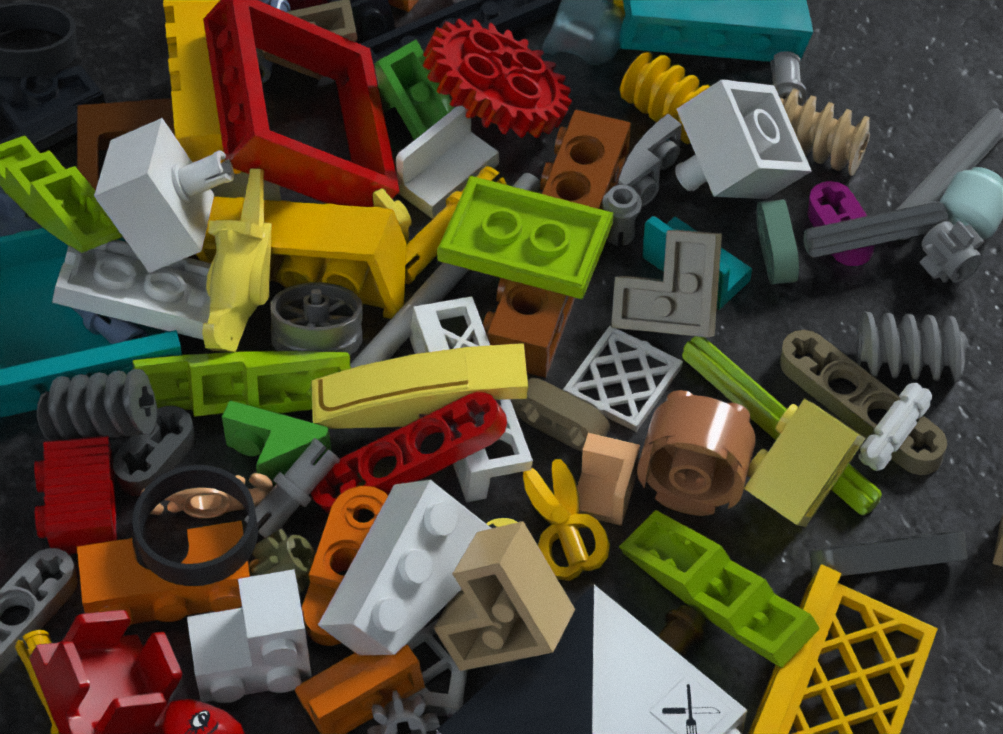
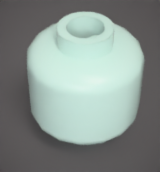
(976, 200)

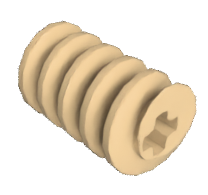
(827, 135)

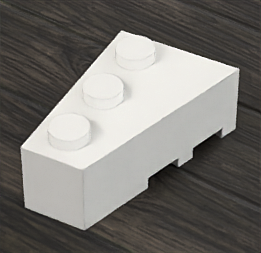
(401, 570)

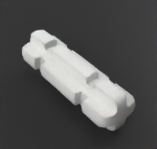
(895, 426)

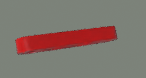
(406, 446)

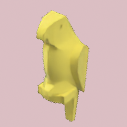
(239, 271)

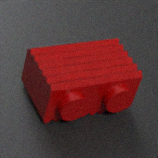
(78, 493)

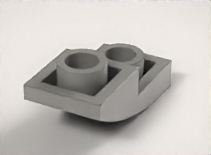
(653, 152)

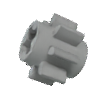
(951, 251)
(403, 711)

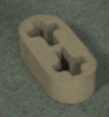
(560, 414)

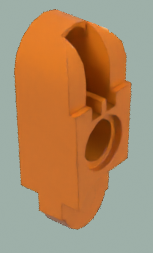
(335, 553)

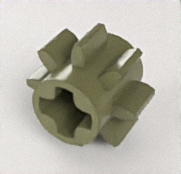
(280, 554)

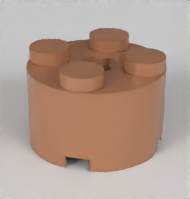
(697, 453)

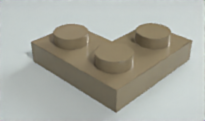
(684, 298)

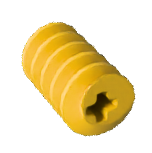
(659, 88)

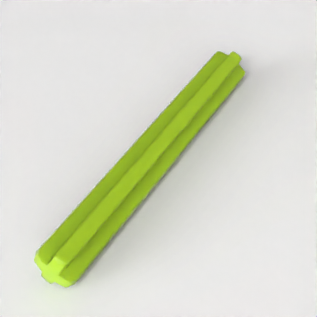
(767, 411)

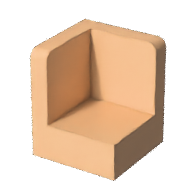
(607, 477)

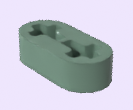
(777, 242)

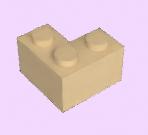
(506, 601)

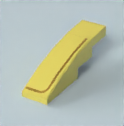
(403, 387)

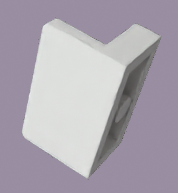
(442, 162)

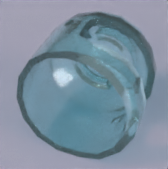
(587, 30)

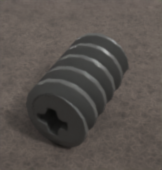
(98, 406)

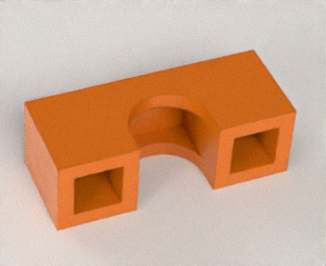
(116, 581)

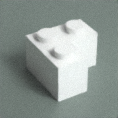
(252, 645)

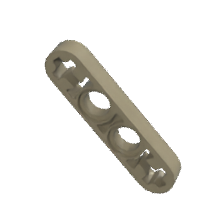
(854, 407)

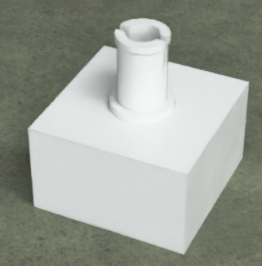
(740, 142)
(159, 194)

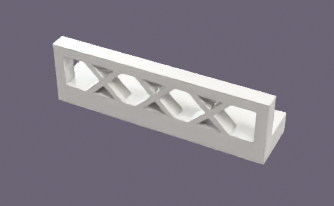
(429, 336)

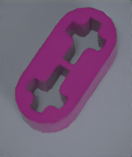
(849, 208)

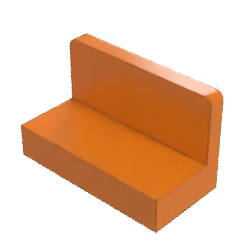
(345, 692)

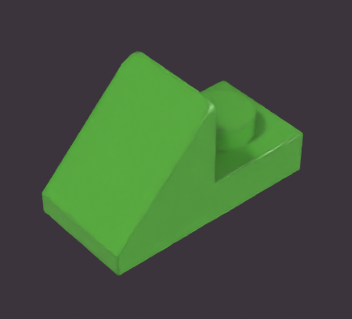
(406, 86)
(271, 435)

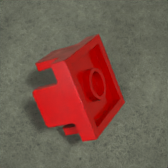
(106, 680)

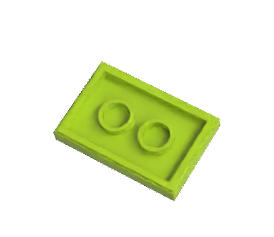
(525, 237)

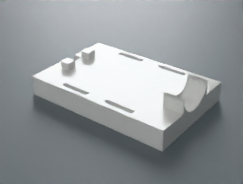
(117, 285)

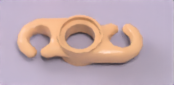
(216, 501)

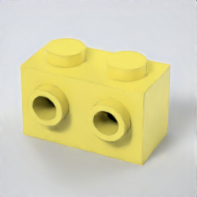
(802, 462)

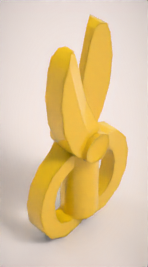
(562, 512)

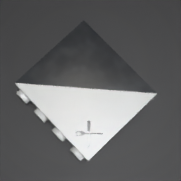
(600, 680)

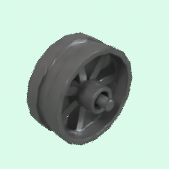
(316, 318)

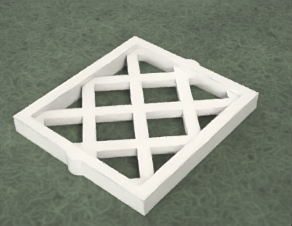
(642, 350)

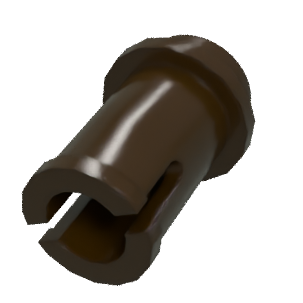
(683, 629)

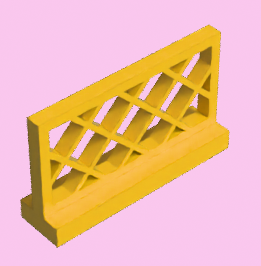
(789, 684)

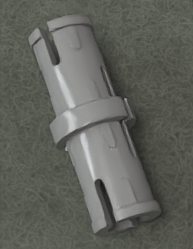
(294, 487)

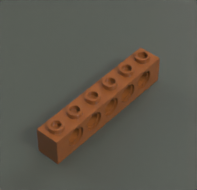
(584, 170)

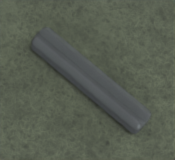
(873, 229)

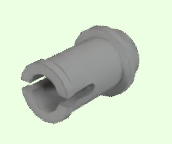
(787, 75)
(625, 206)

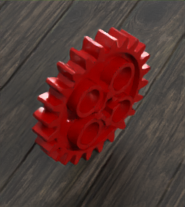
(496, 78)

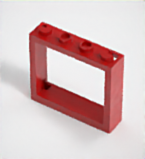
(232, 37)

